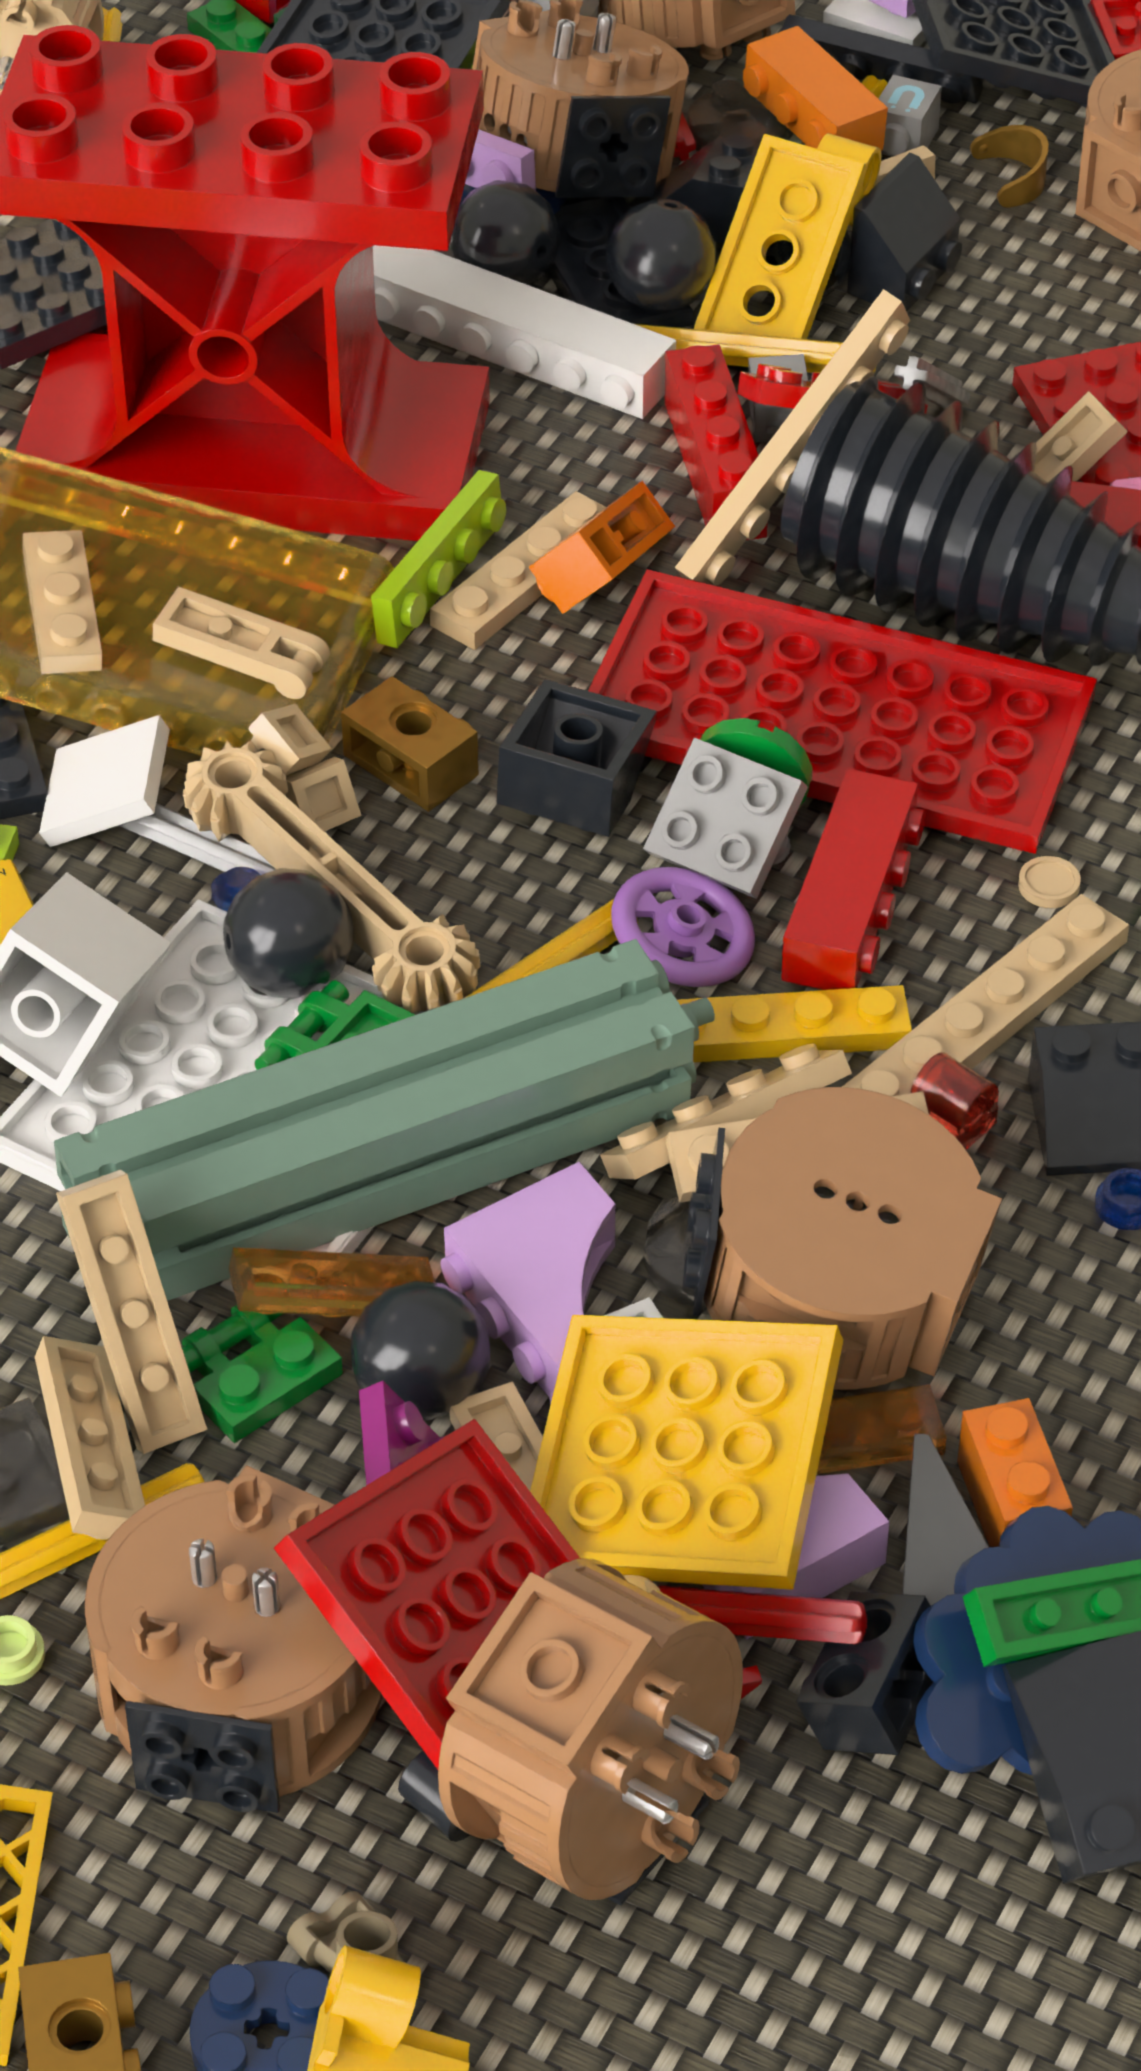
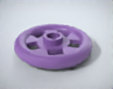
(684, 926)

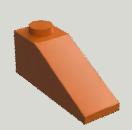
(601, 548)

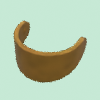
(1020, 144)

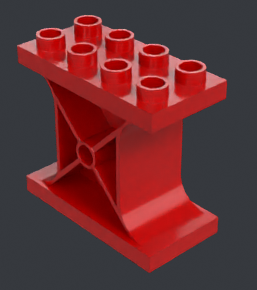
(240, 272)

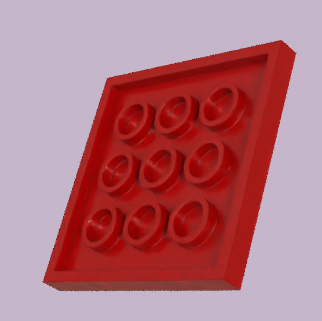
(425, 1569)

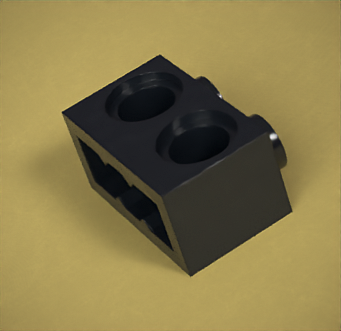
(869, 1691)

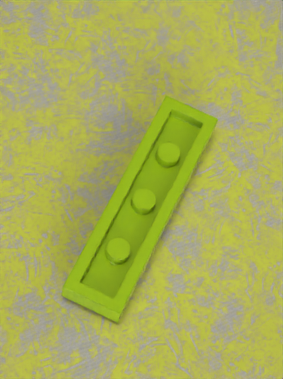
(438, 558)

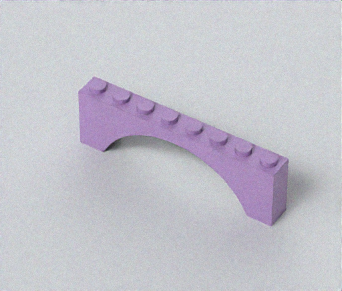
(532, 1269)

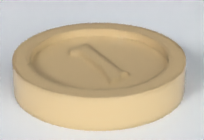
(1049, 882)

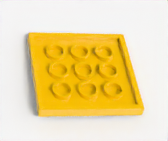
(688, 1445)

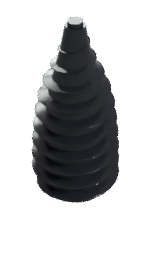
(959, 529)

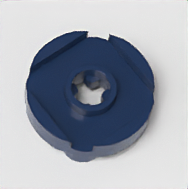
(253, 1996)

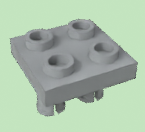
(726, 818)

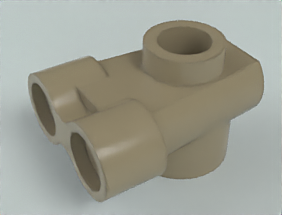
(347, 1922)

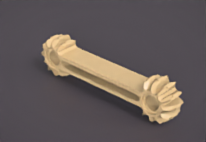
(414, 960)

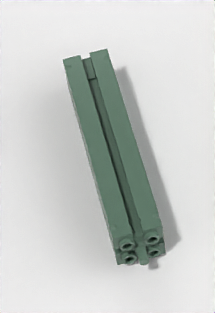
(399, 1114)

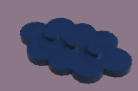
(968, 1710)

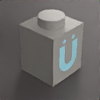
(911, 114)

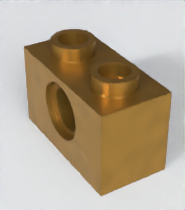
(410, 743)
(74, 2004)

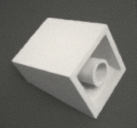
(70, 980)

